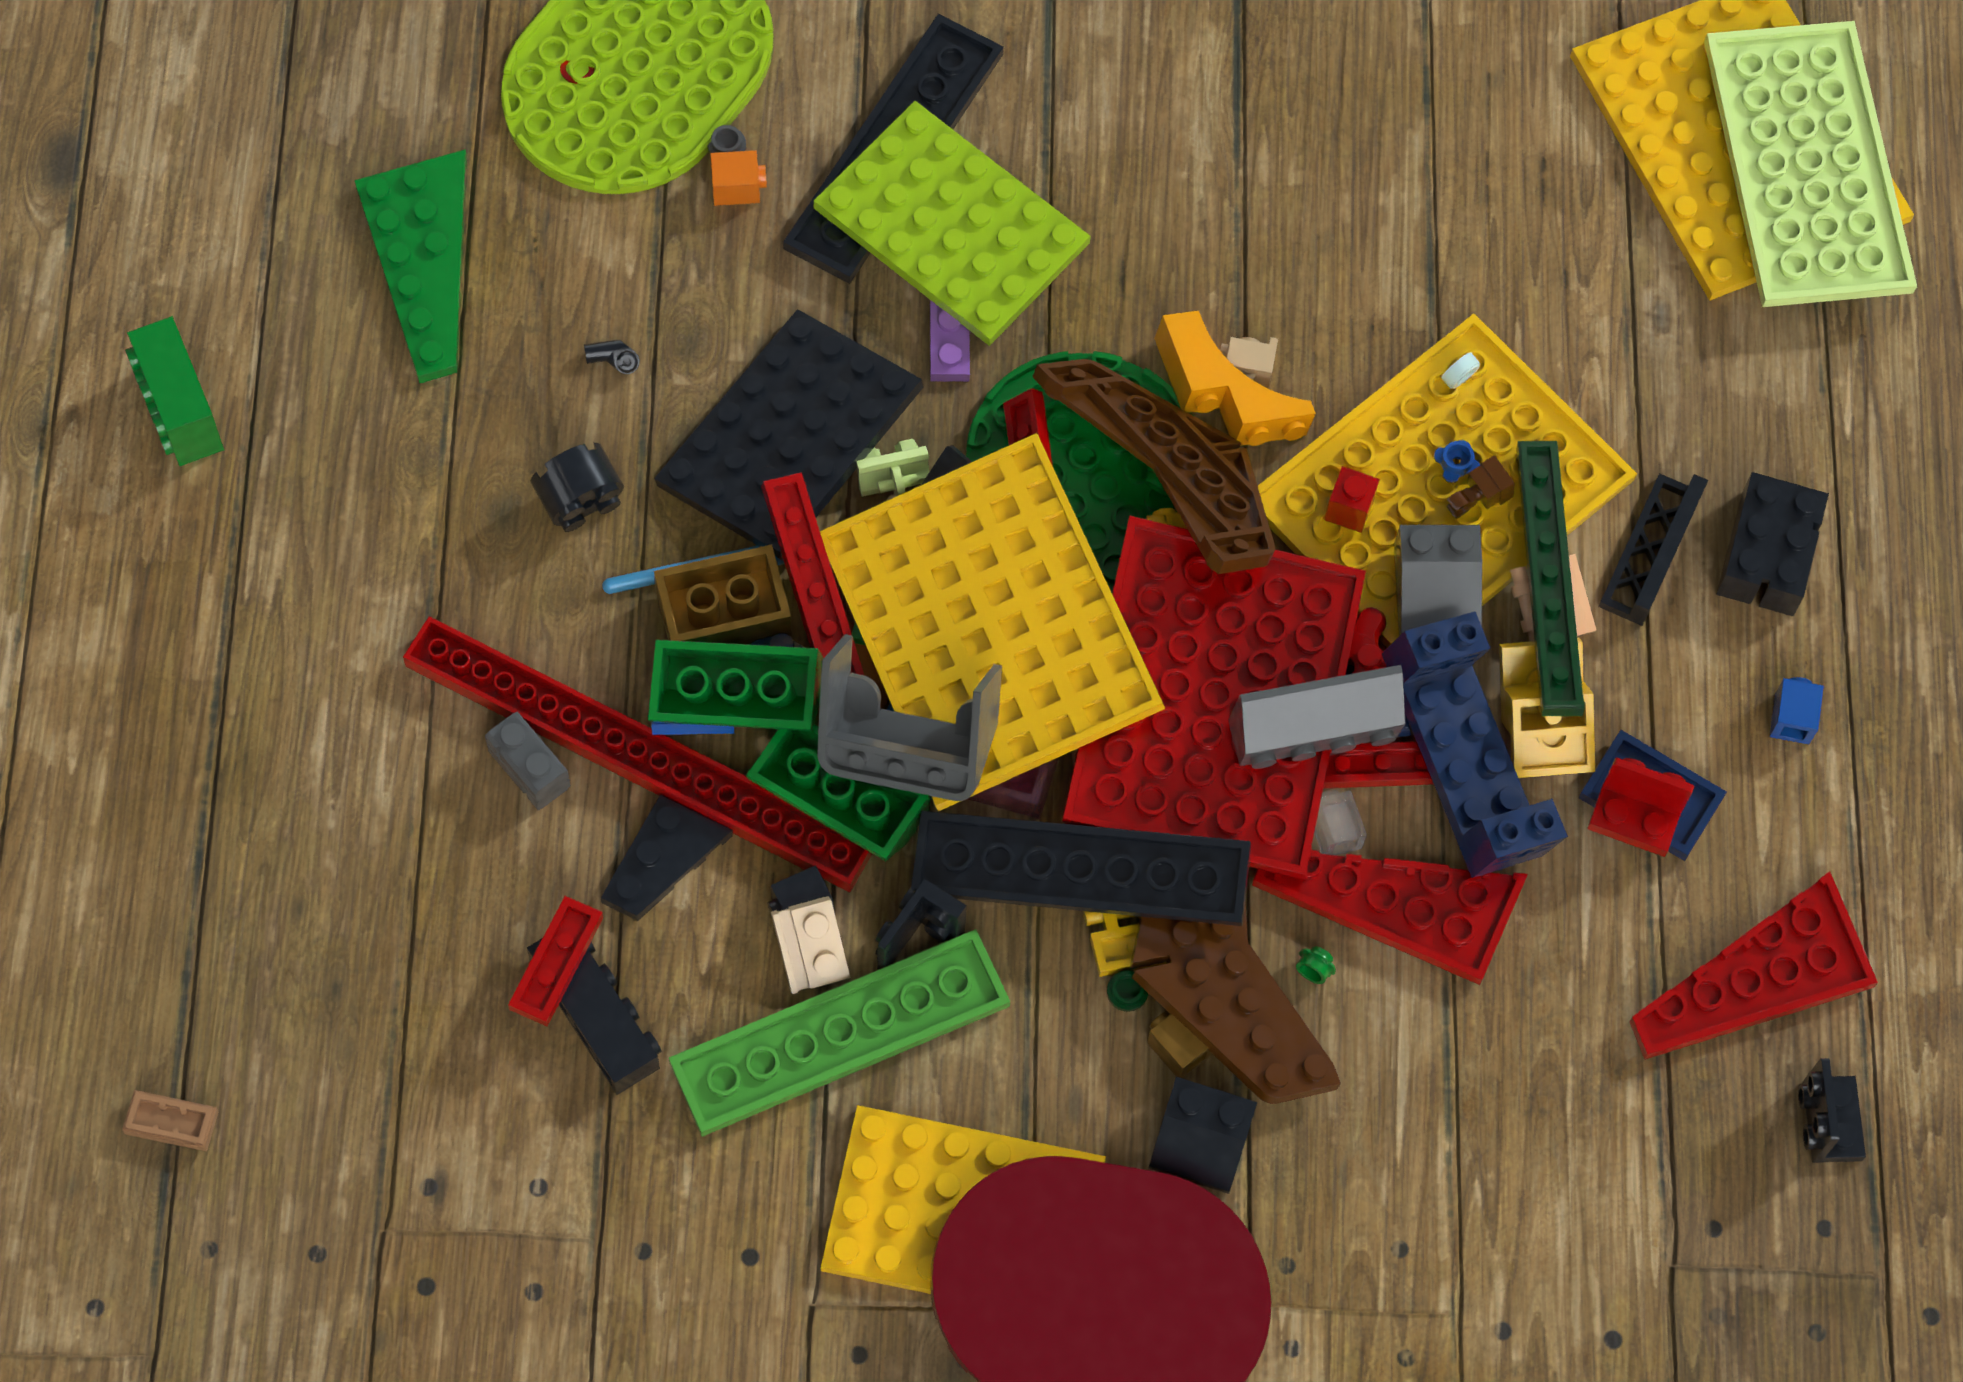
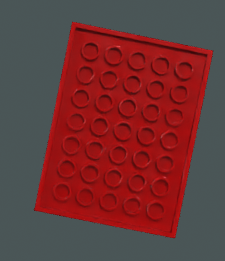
(1204, 647)

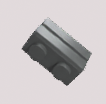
(527, 760)

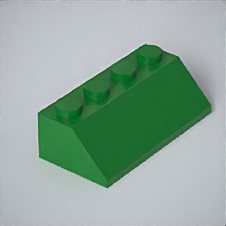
(735, 685)
(863, 812)

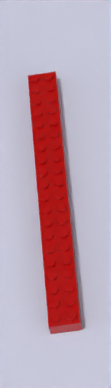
(632, 751)

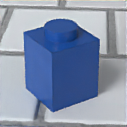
(1796, 710)

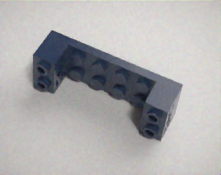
(1466, 748)

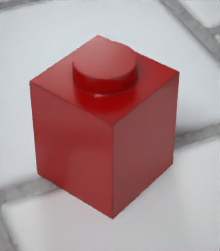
(1351, 499)

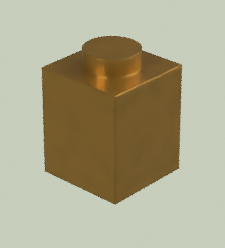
(1176, 1044)

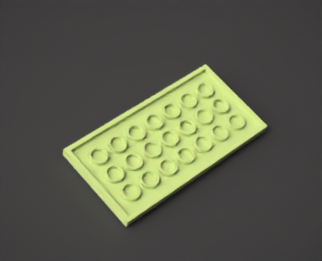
(1809, 164)

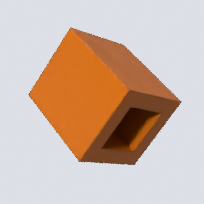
(737, 177)

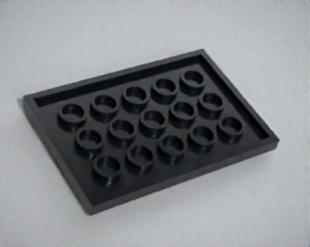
(800, 406)

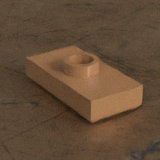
(170, 1120)

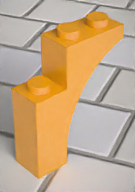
(1209, 381)

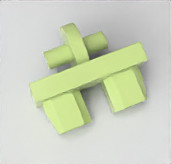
(893, 471)

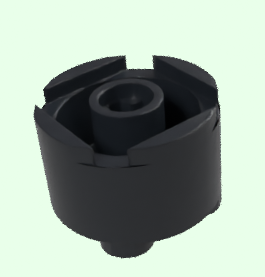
(578, 485)

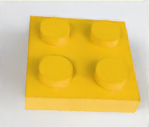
(1542, 742)

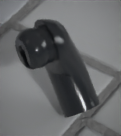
(615, 353)

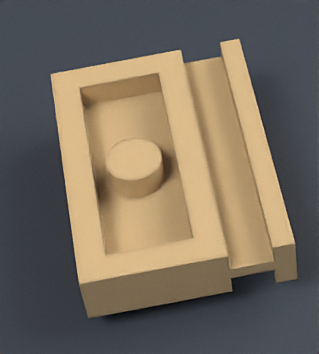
(810, 944)

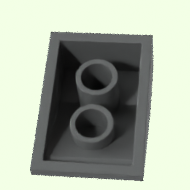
(1437, 573)

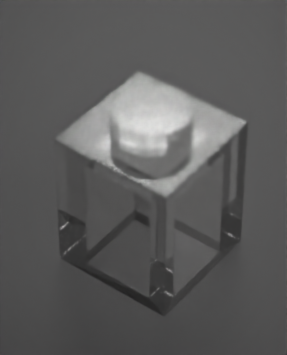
(1339, 824)

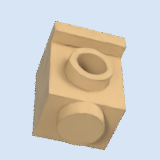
(1252, 357)

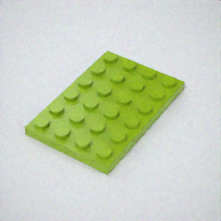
(952, 222)

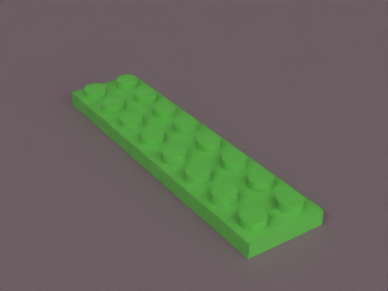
(838, 1032)

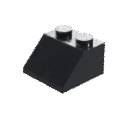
(1202, 1135)

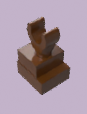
(1488, 484)

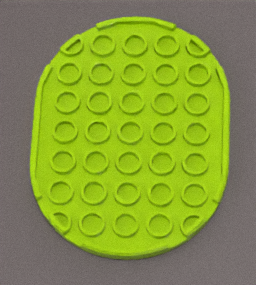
(655, 93)

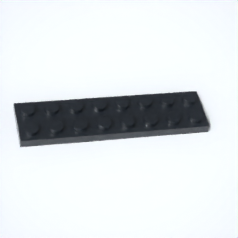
(939, 75)
(1084, 867)

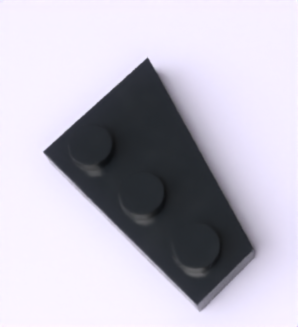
(661, 855)

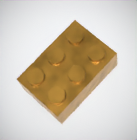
(724, 598)

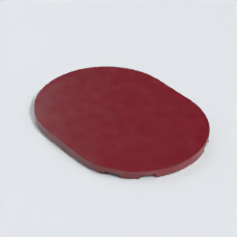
(1098, 1278)

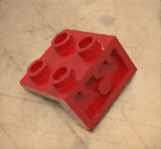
(1640, 805)

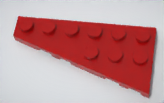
(1408, 905)
(1775, 969)

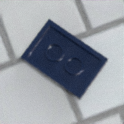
(1699, 808)

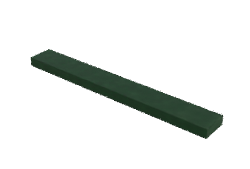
(1549, 579)

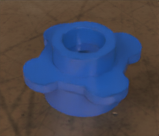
(1456, 450)

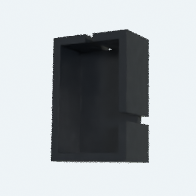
(1772, 543)

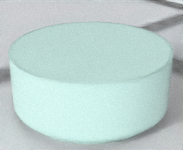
(1461, 371)

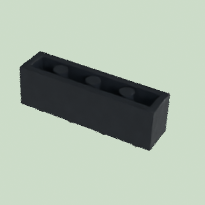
(607, 1024)

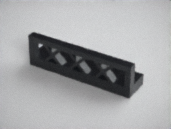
(1668, 547)

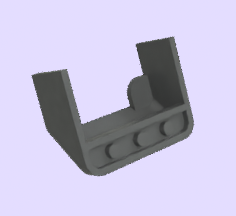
(901, 748)

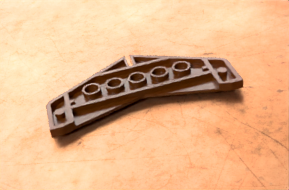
(1195, 463)
(1232, 1006)

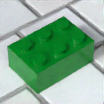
(173, 392)

